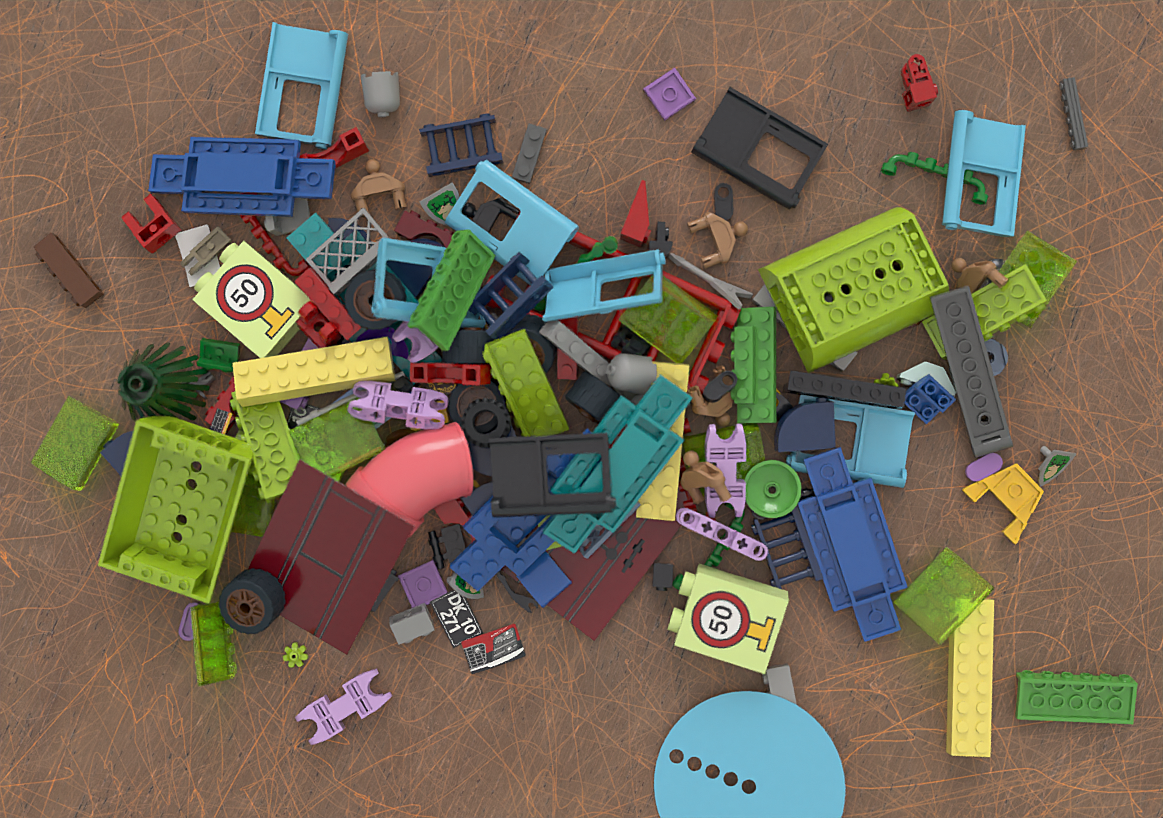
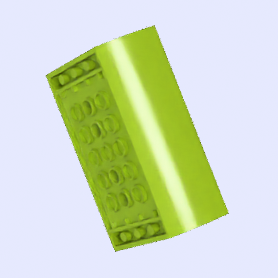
(874, 305)
(157, 491)

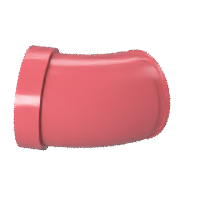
(417, 473)

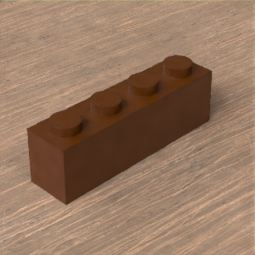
(68, 270)

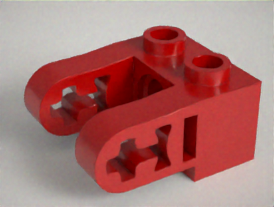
(920, 90)
(157, 231)
(309, 319)

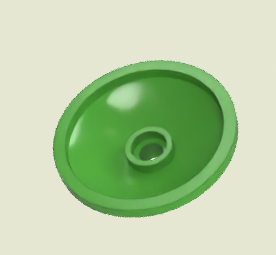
(777, 475)

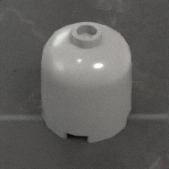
(381, 92)
(632, 373)

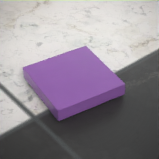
(669, 94)
(423, 584)

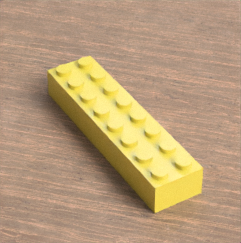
(313, 371)
(661, 496)
(971, 684)

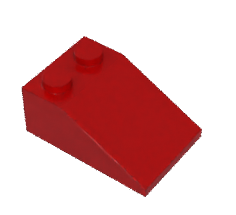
(637, 222)

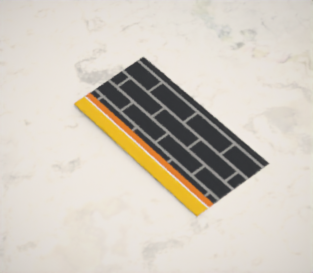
(220, 421)

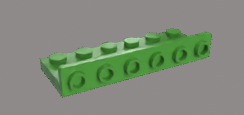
(452, 288)
(1076, 697)

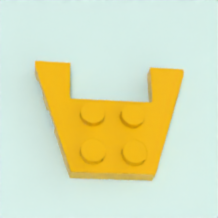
(1015, 491)

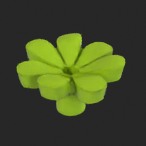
(886, 380)
(298, 652)

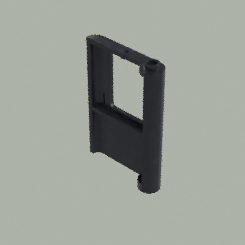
(736, 133)
(522, 476)

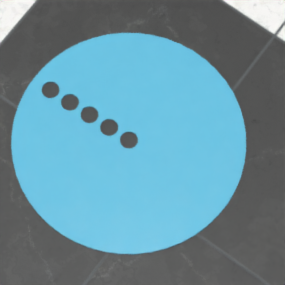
(758, 741)

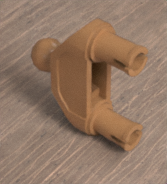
(376, 185)
(722, 236)
(977, 273)
(716, 409)
(702, 475)

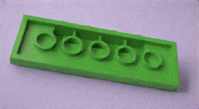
(755, 365)

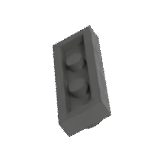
(529, 153)

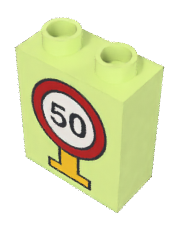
(252, 300)
(729, 617)

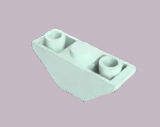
(919, 371)

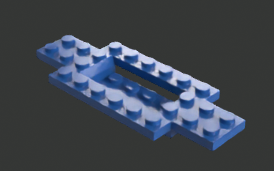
(242, 167)
(498, 537)
(859, 541)

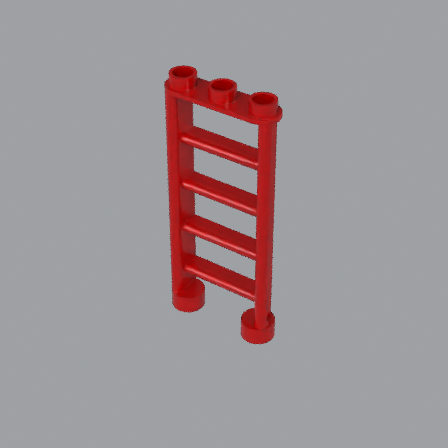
(711, 347)

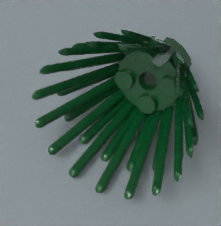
(159, 383)

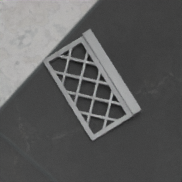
(357, 267)

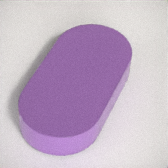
(983, 467)
(185, 628)

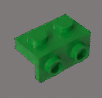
(218, 354)

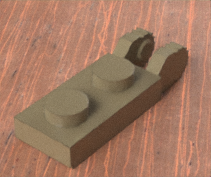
(206, 249)

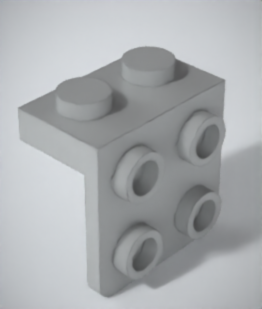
(282, 225)

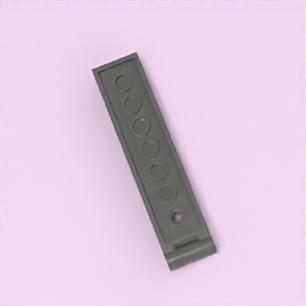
(971, 371)

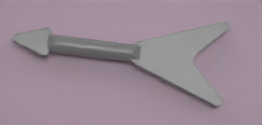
(729, 291)

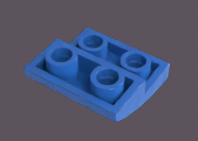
(928, 398)
(544, 579)

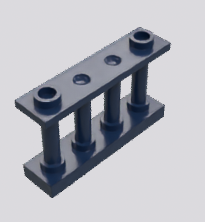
(455, 164)
(521, 307)
(805, 552)

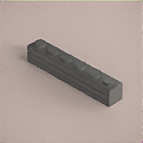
(1073, 113)

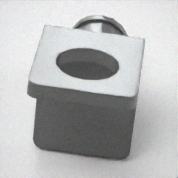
(206, 379)

